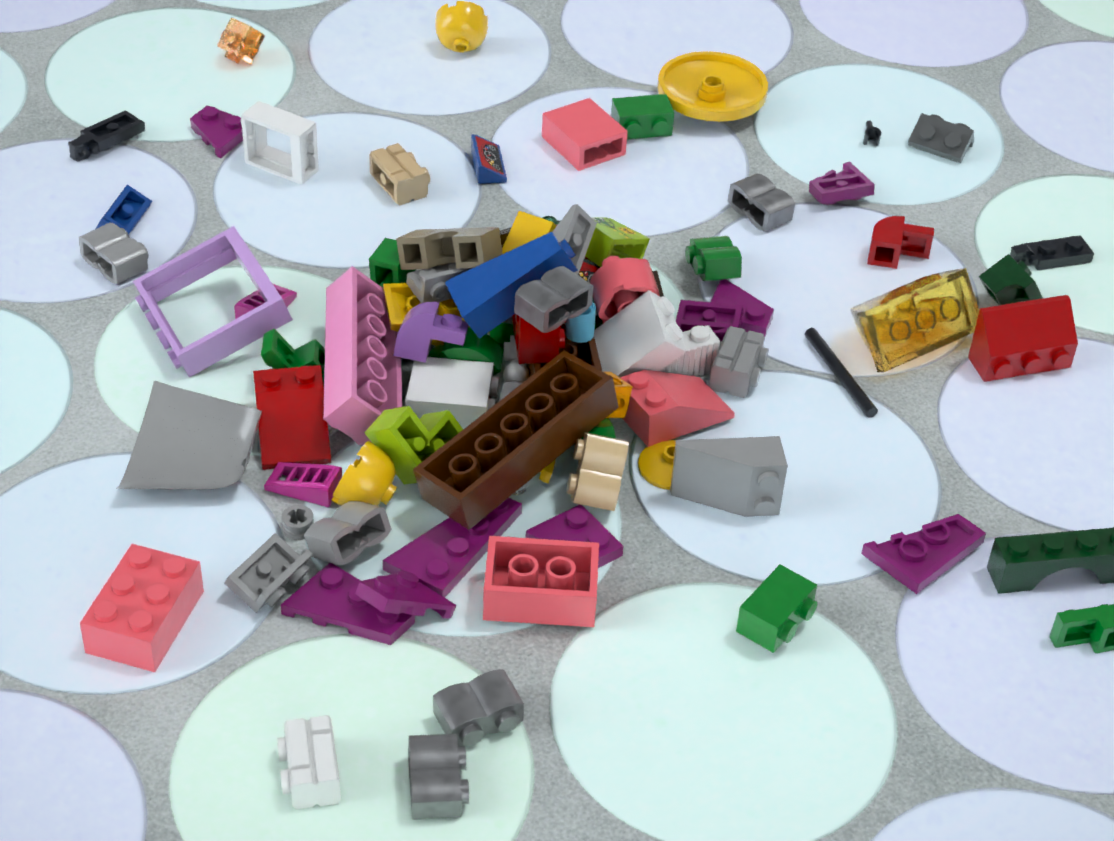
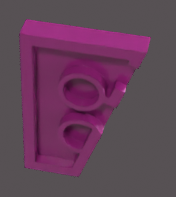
(925, 554)
(332, 599)

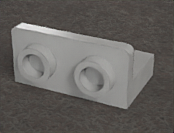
(430, 283)

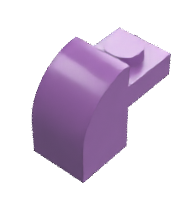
(422, 326)

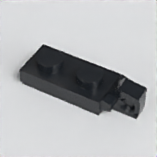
(105, 135)
(1053, 252)

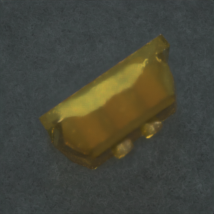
(917, 318)

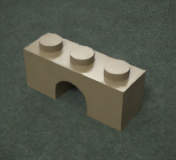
(456, 245)

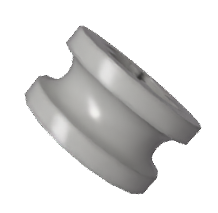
(296, 514)

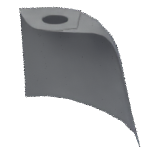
(190, 441)

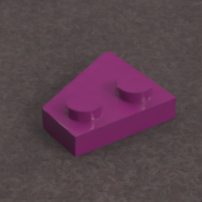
(582, 526)

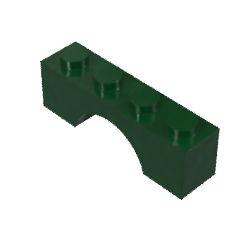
(1025, 560)

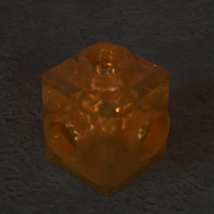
(240, 41)

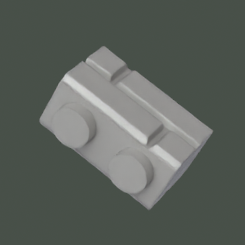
(738, 362)

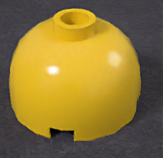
(461, 26)
(367, 478)

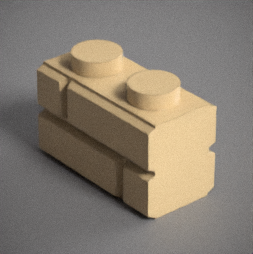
(399, 173)

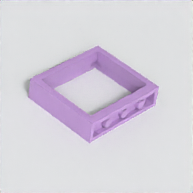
(188, 269)

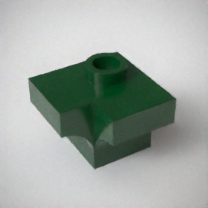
(1010, 282)

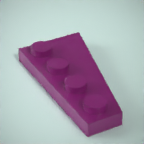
(450, 550)

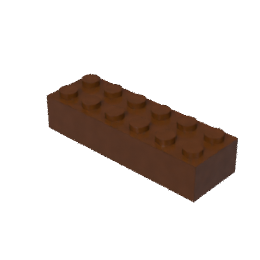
(516, 439)

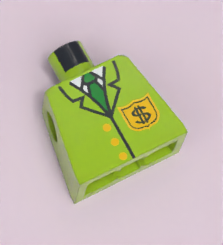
(615, 239)

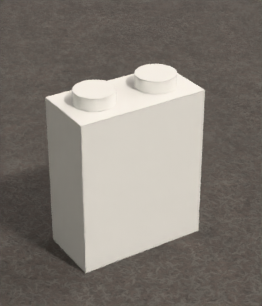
(640, 337)
(454, 386)

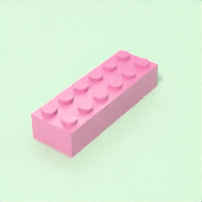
(359, 359)

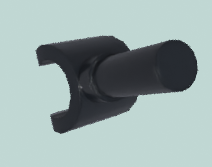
(871, 133)

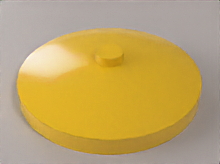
(713, 86)

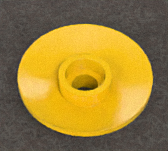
(657, 463)

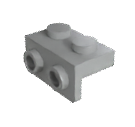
(266, 572)

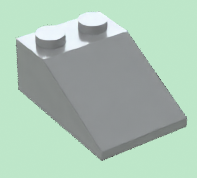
(731, 474)

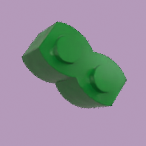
(714, 258)

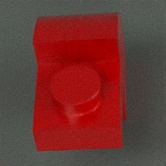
(894, 238)

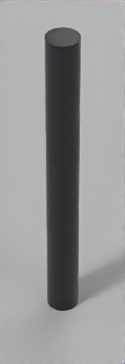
(841, 372)

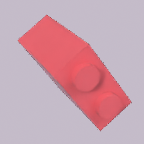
(584, 134)

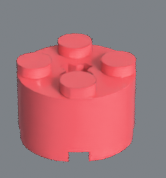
(620, 284)

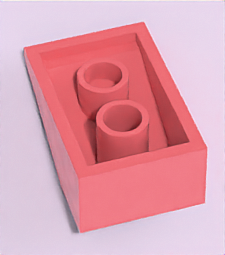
(671, 405)

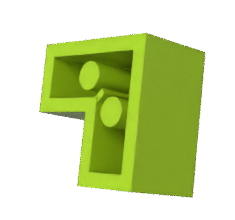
(410, 438)

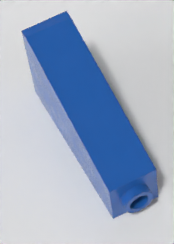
(488, 290)

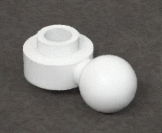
(514, 371)

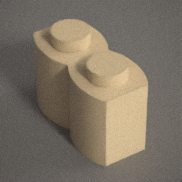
(598, 471)

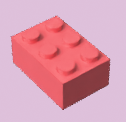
(541, 581)
(142, 607)

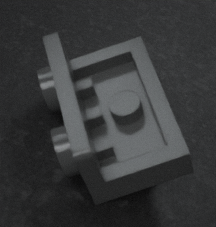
(941, 137)

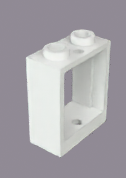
(302, 161)

